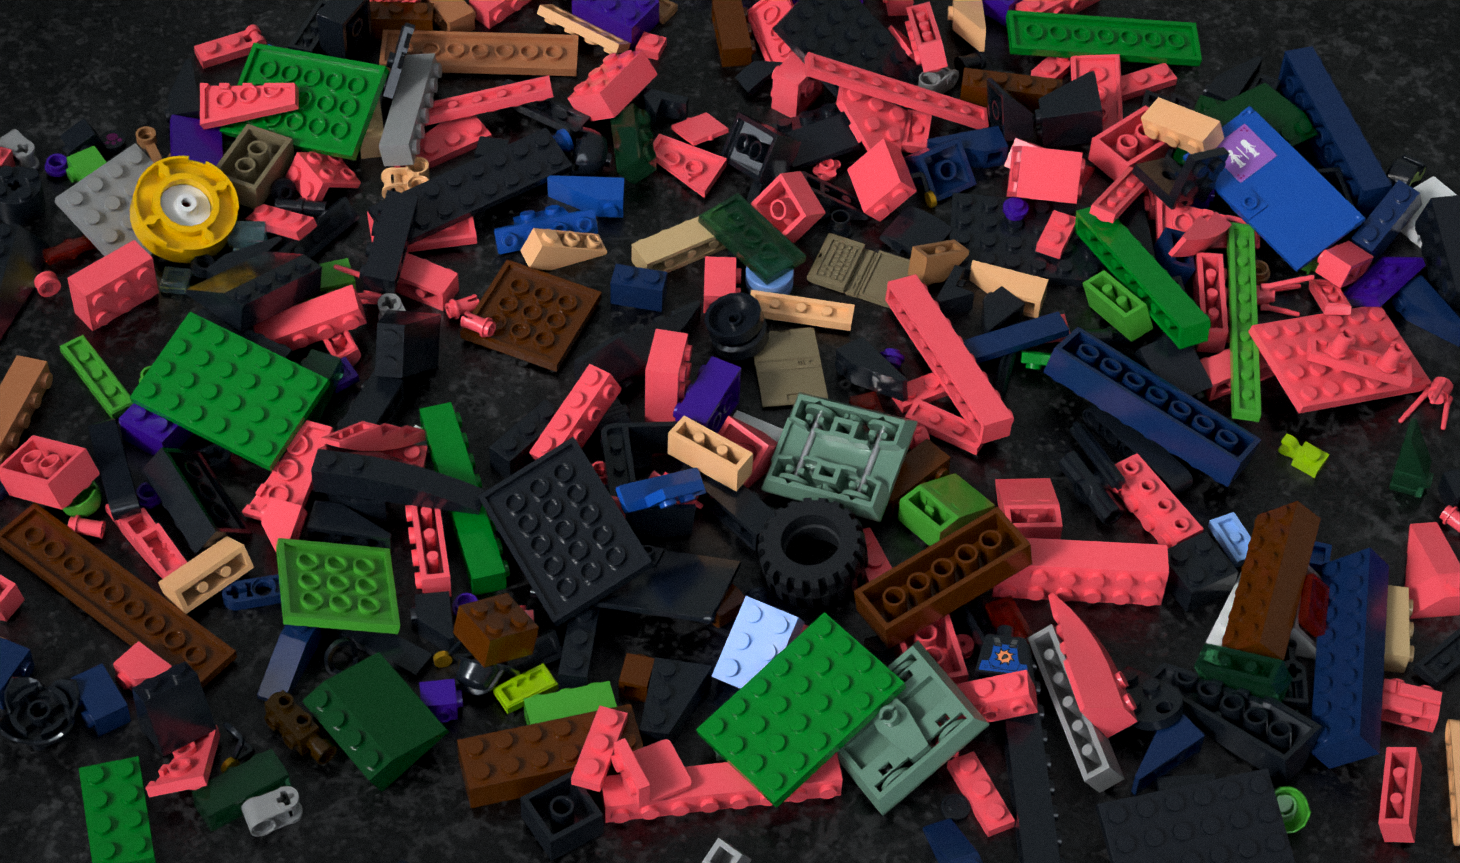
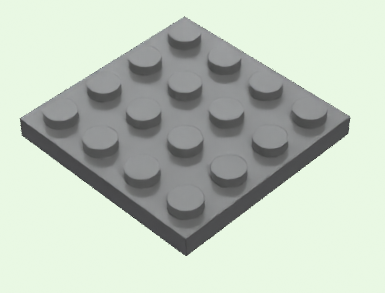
(103, 200)

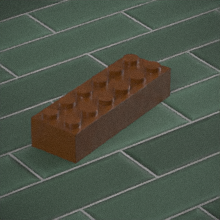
(943, 577)
(1272, 581)
(526, 757)

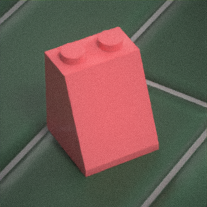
(1045, 174)

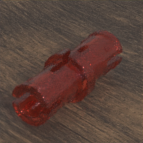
(68, 249)

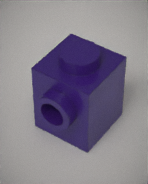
(442, 698)

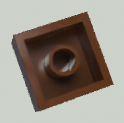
(495, 630)

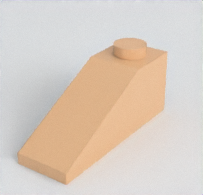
(969, 21)

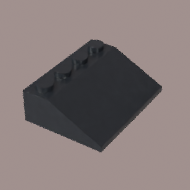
(259, 288)

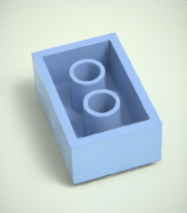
(754, 641)

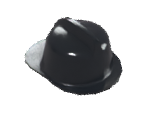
(477, 680)

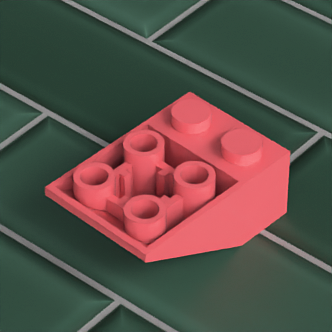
(1031, 506)

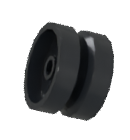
(737, 326)

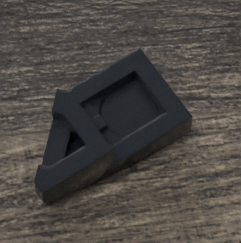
(756, 75)

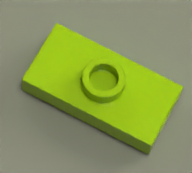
(532, 682)

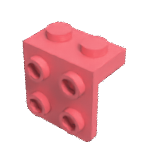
(317, 172)
(650, 771)

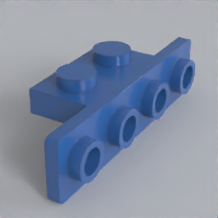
(554, 217)
(661, 491)

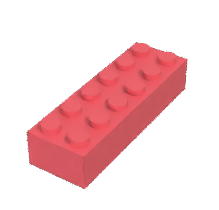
(1091, 572)

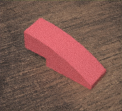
(1200, 236)

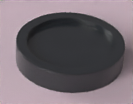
(955, 807)

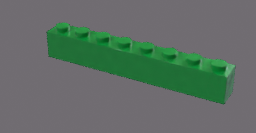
(1145, 278)
(472, 532)

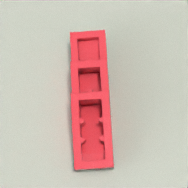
(374, 437)
(150, 542)

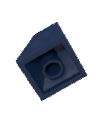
(944, 168)

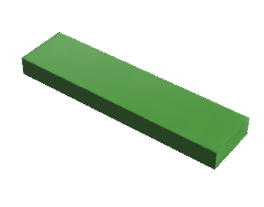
(97, 376)

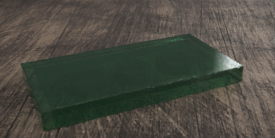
(752, 238)

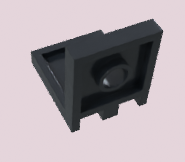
(1185, 183)

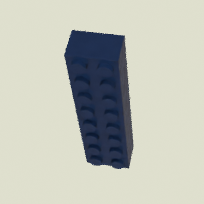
(1338, 137)
(1152, 406)
(1351, 659)

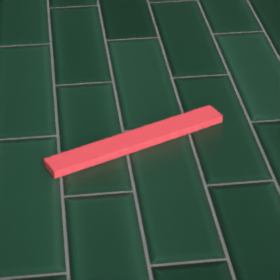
(895, 91)

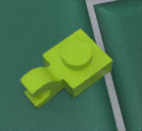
(1306, 457)

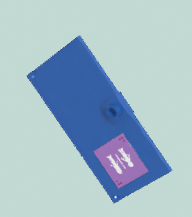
(1281, 192)

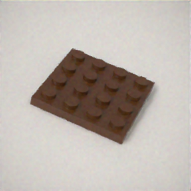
(534, 314)

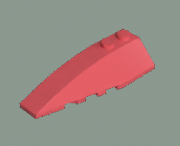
(1092, 673)

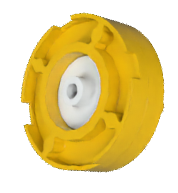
(183, 209)

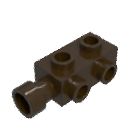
(296, 734)

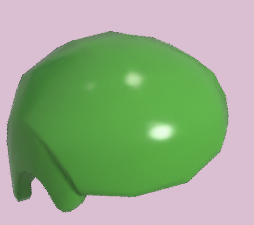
(86, 502)
(1293, 808)

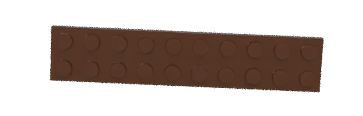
(112, 593)

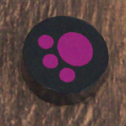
(115, 142)

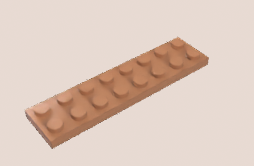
(492, 51)

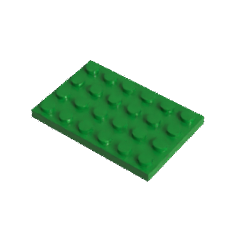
(334, 98)
(230, 391)
(800, 709)

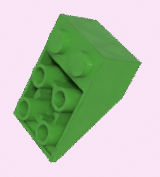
(941, 507)

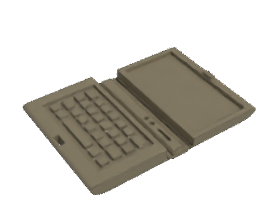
(855, 270)
(789, 366)

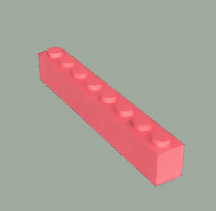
(949, 359)
(713, 789)

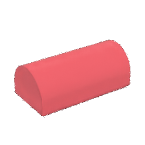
(342, 346)

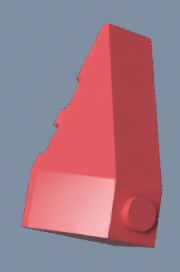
(1431, 572)

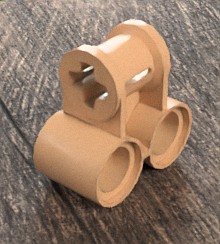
(405, 177)

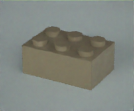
(256, 162)

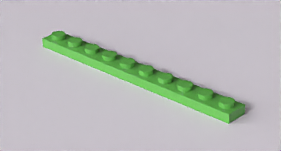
(1242, 315)

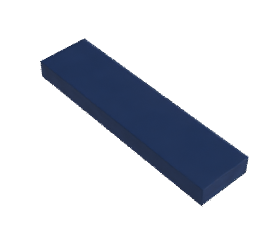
(1017, 337)

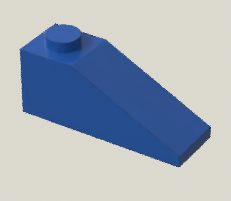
(584, 192)

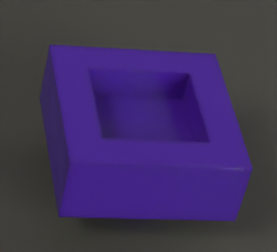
(349, 377)

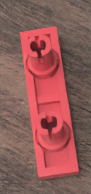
(1363, 362)

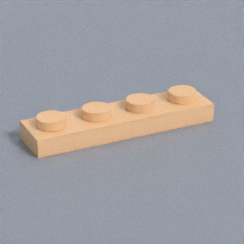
(578, 26)
(805, 310)

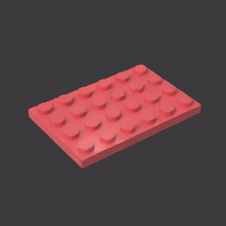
(1323, 387)

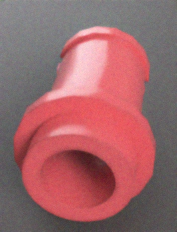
(459, 307)
(481, 325)
(1451, 517)
(87, 526)

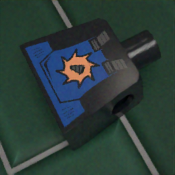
(1002, 654)

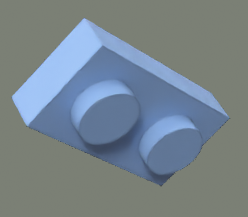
(1231, 537)

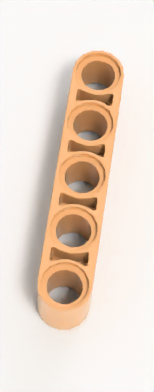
(1452, 743)

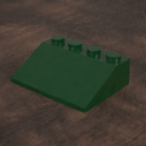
(1273, 108)
(375, 719)

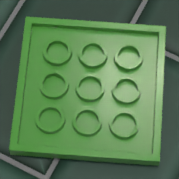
(337, 586)

